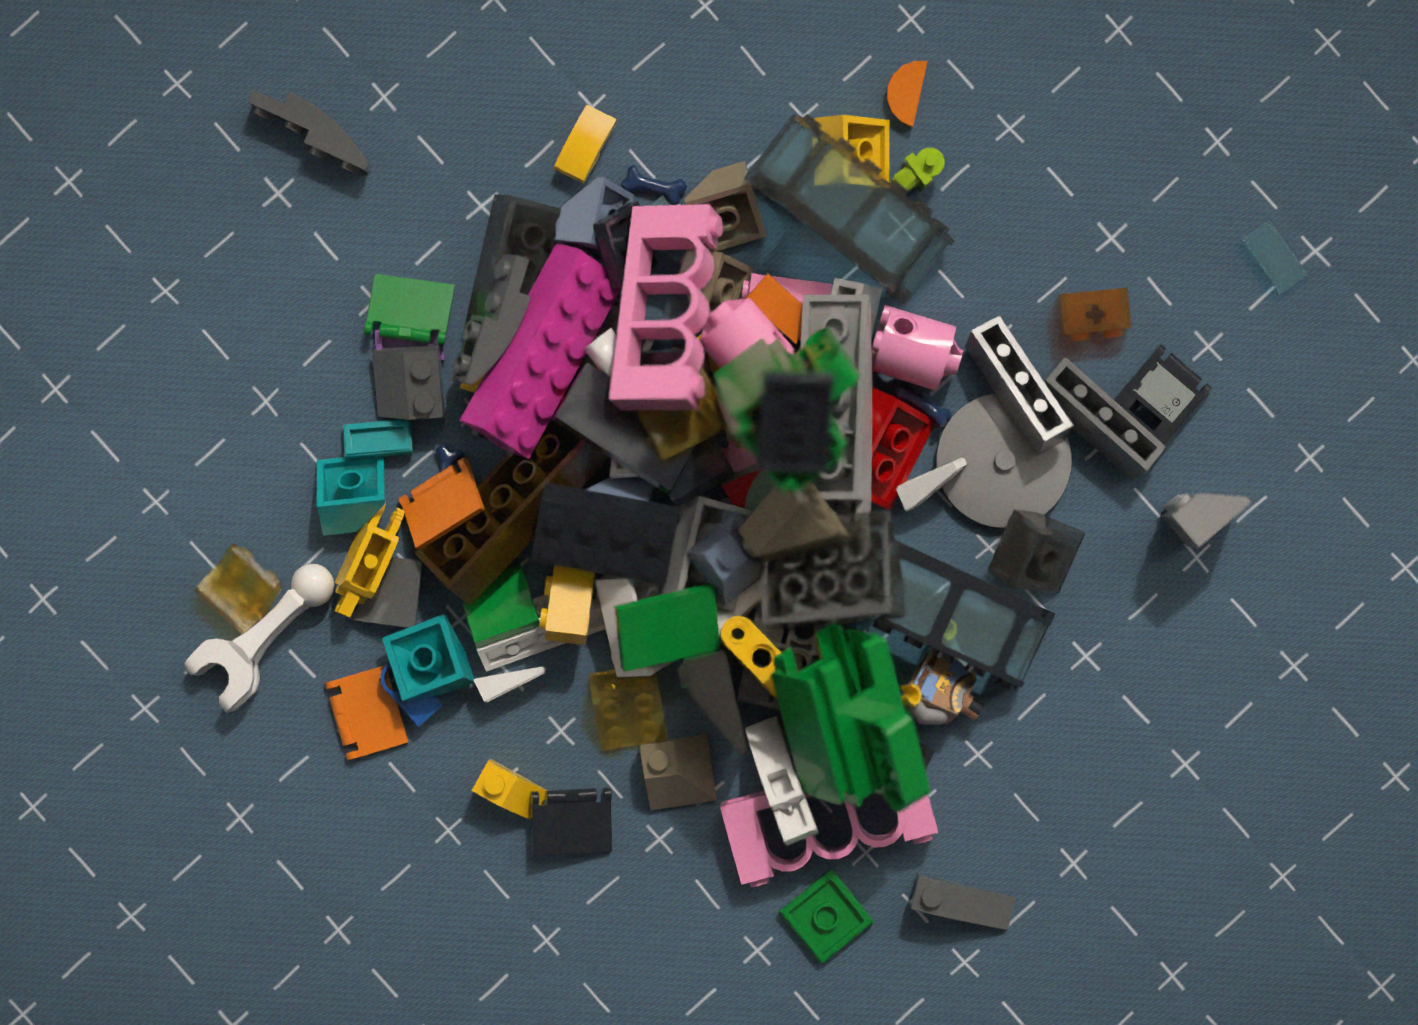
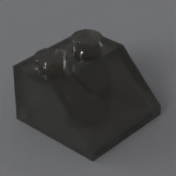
(1035, 552)

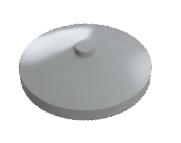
(1000, 465)

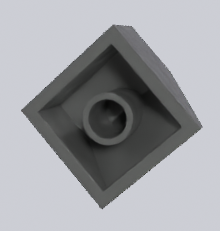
(409, 382)

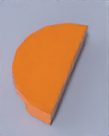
(905, 91)

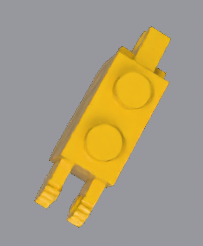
(366, 561)

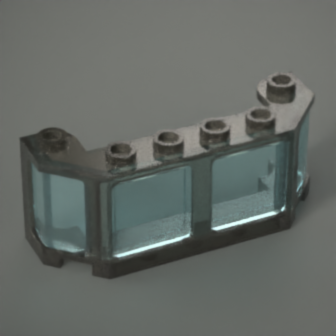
(850, 205)

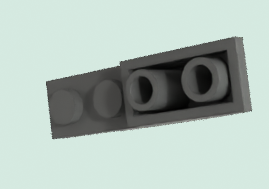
(323, 135)
(490, 335)

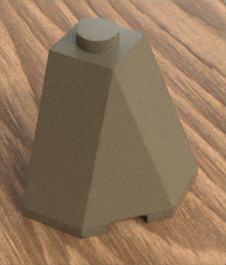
(791, 524)

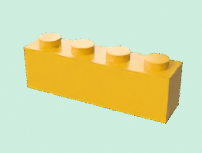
(569, 605)

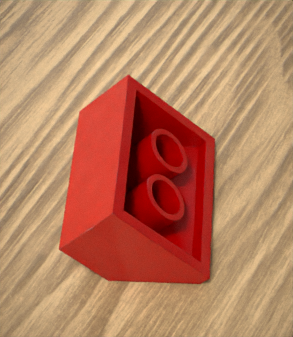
(896, 444)

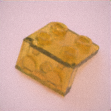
(239, 589)

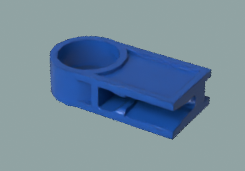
(417, 710)

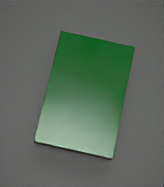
(667, 627)

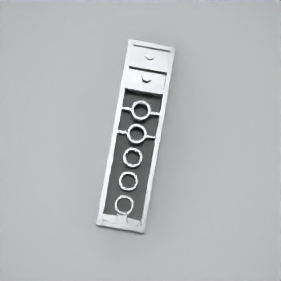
(848, 482)

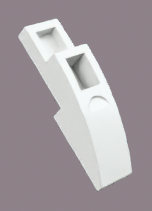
(781, 780)

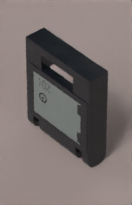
(1165, 391)

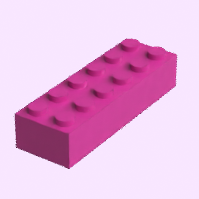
(544, 354)

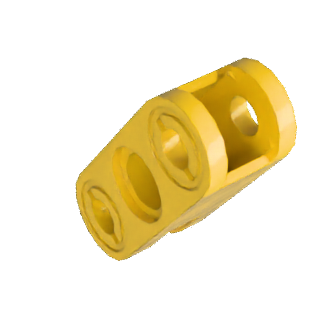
(744, 648)

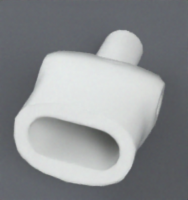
(603, 352)

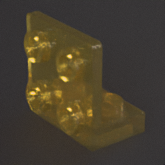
(681, 429)
(627, 709)

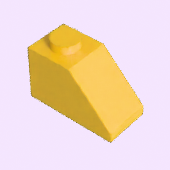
(507, 788)

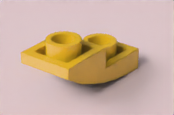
(585, 144)

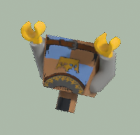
(940, 691)

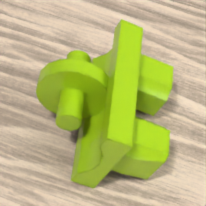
(920, 169)

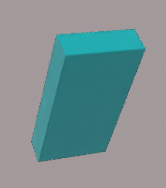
(378, 439)

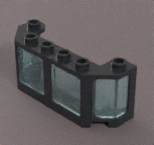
(967, 619)

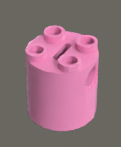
(735, 328)
(914, 348)

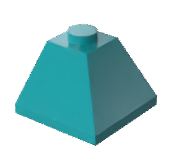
(349, 493)
(428, 659)

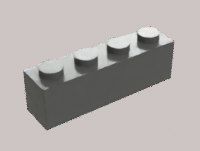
(1018, 385)
(1103, 420)

